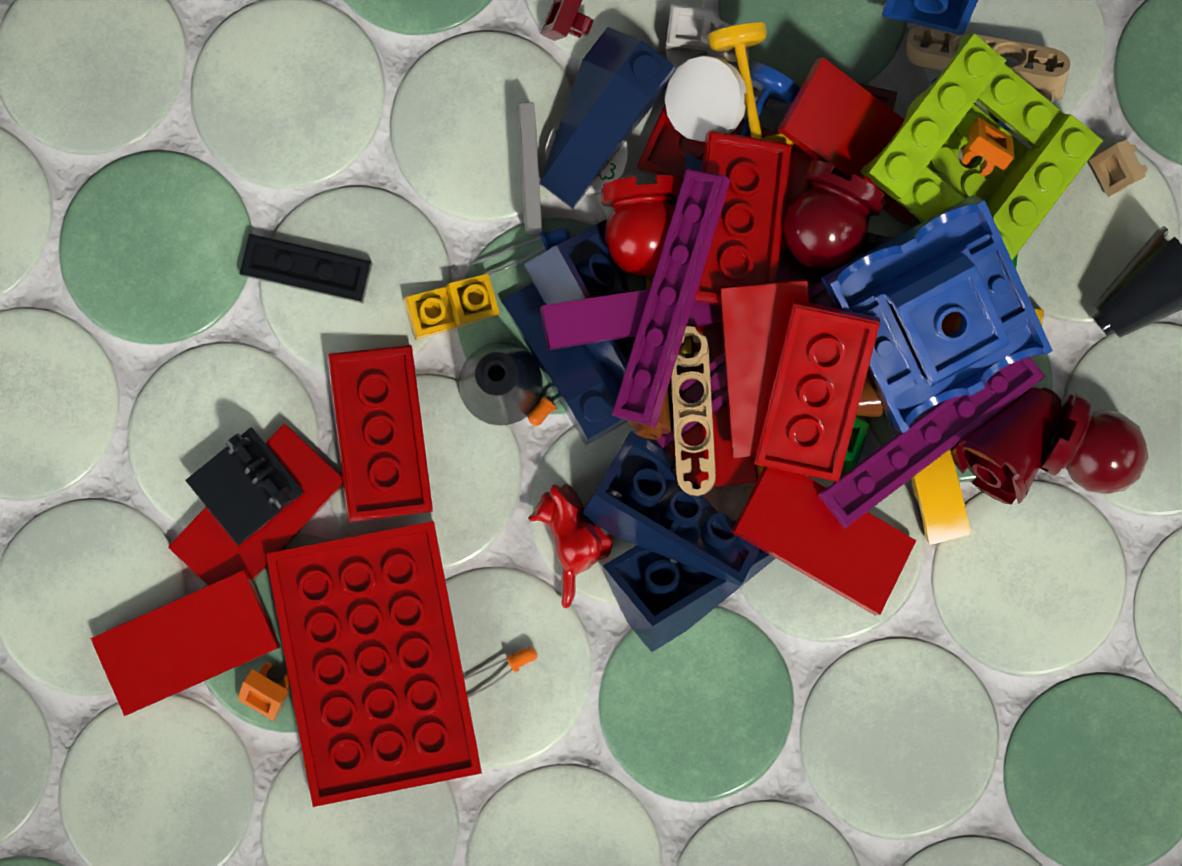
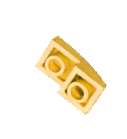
(451, 306)
(941, 501)

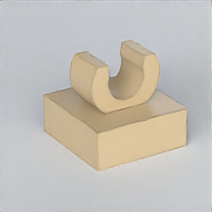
(1118, 167)

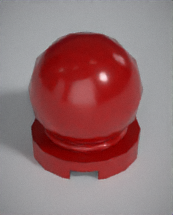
(639, 221)

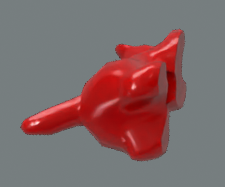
(576, 540)

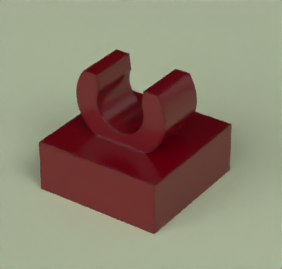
(566, 19)

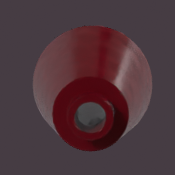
(1011, 445)

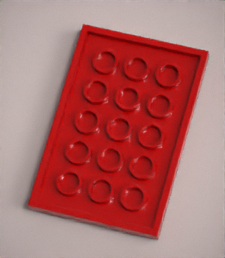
(373, 663)

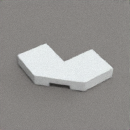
(689, 32)

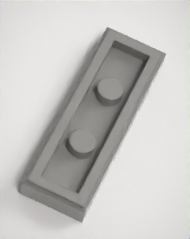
(529, 168)

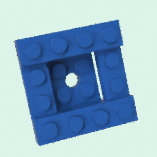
(926, 273)

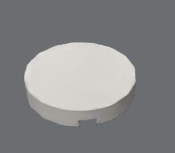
(705, 97)

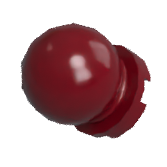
(828, 222)
(1098, 449)

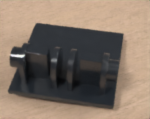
(244, 486)

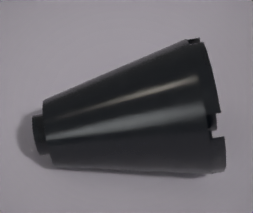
(1144, 289)
(503, 400)

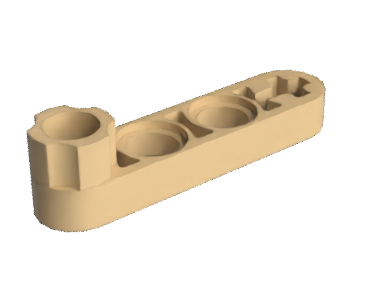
(1048, 69)
(697, 412)

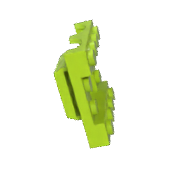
(923, 163)

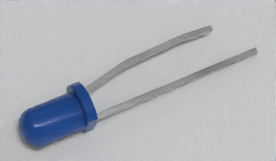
(549, 240)

